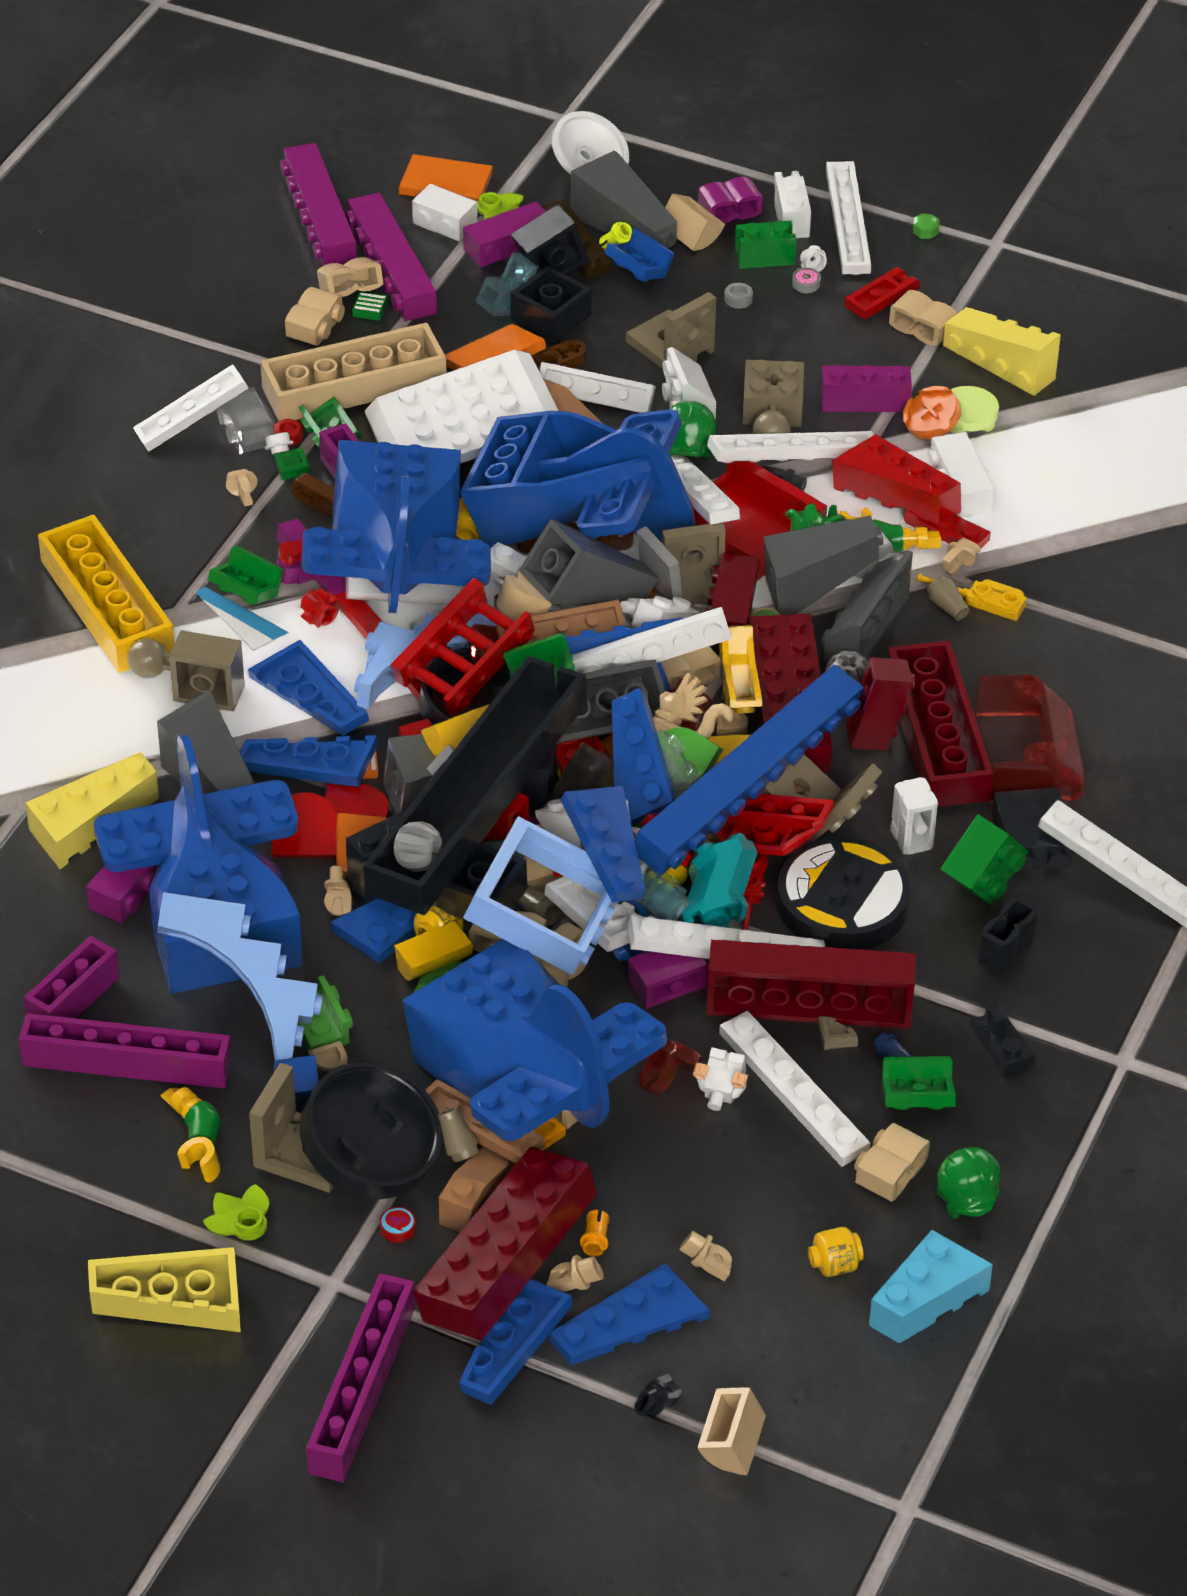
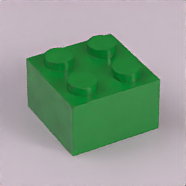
(985, 860)

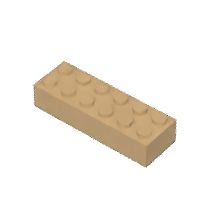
(351, 370)

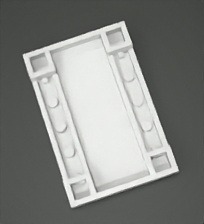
(461, 405)

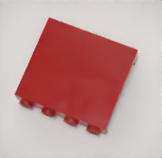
(762, 508)

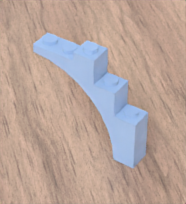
(385, 646)
(218, 929)

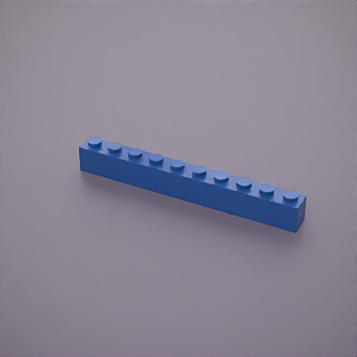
(747, 770)

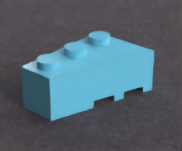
(926, 1285)

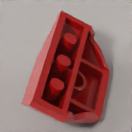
(778, 822)

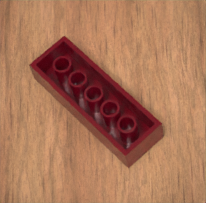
(785, 668)
(943, 726)
(811, 983)
(505, 1243)

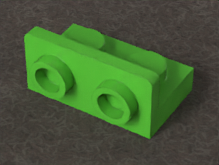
(332, 1023)

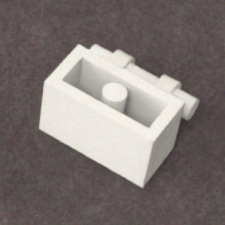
(656, 609)

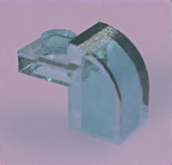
(496, 291)
(663, 895)

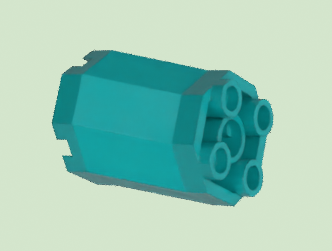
(720, 882)

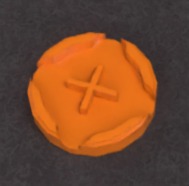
(932, 412)

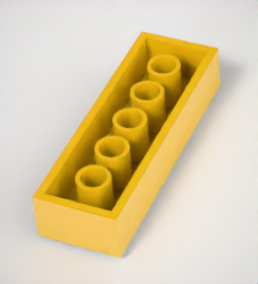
(103, 589)

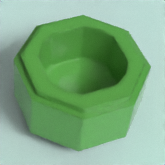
(926, 226)

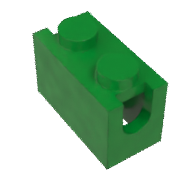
(765, 244)

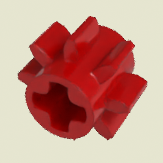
(319, 607)

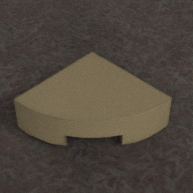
(835, 1034)

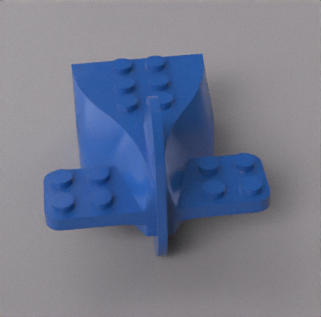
(579, 472)
(396, 521)
(207, 854)
(523, 1041)

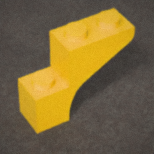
(739, 670)

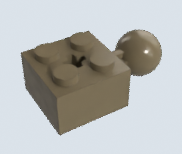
(773, 395)
(196, 666)

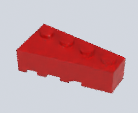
(897, 479)

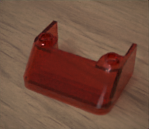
(1045, 763)

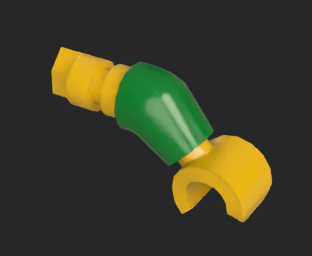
(901, 537)
(203, 1130)

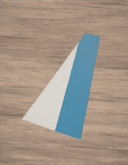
(247, 625)

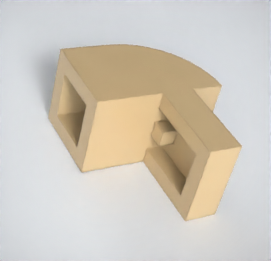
(520, 596)

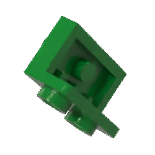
(326, 417)
(248, 576)
(550, 649)
(918, 1082)

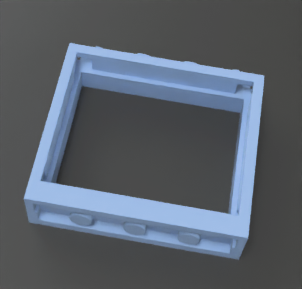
(524, 932)

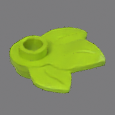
(492, 204)
(235, 1214)

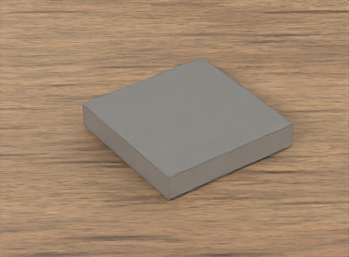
(661, 563)

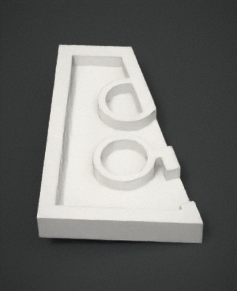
(580, 904)

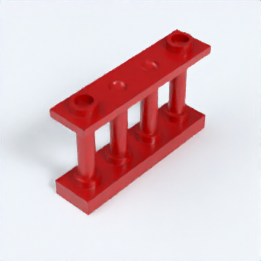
(451, 623)

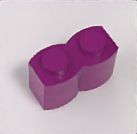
(731, 199)

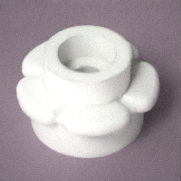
(819, 260)
(278, 442)

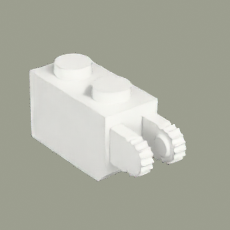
(793, 202)

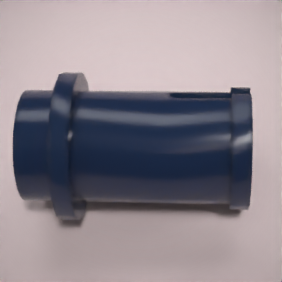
(888, 1046)

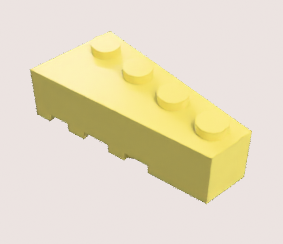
(1004, 348)
(66, 816)
(169, 1288)

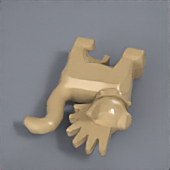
(683, 706)

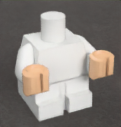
(722, 1077)

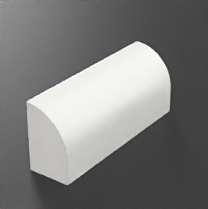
(423, 593)

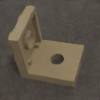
(685, 329)
(696, 570)
(819, 786)
(277, 1132)

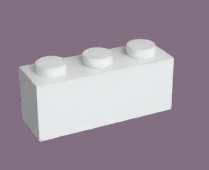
(958, 459)

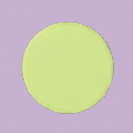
(978, 409)

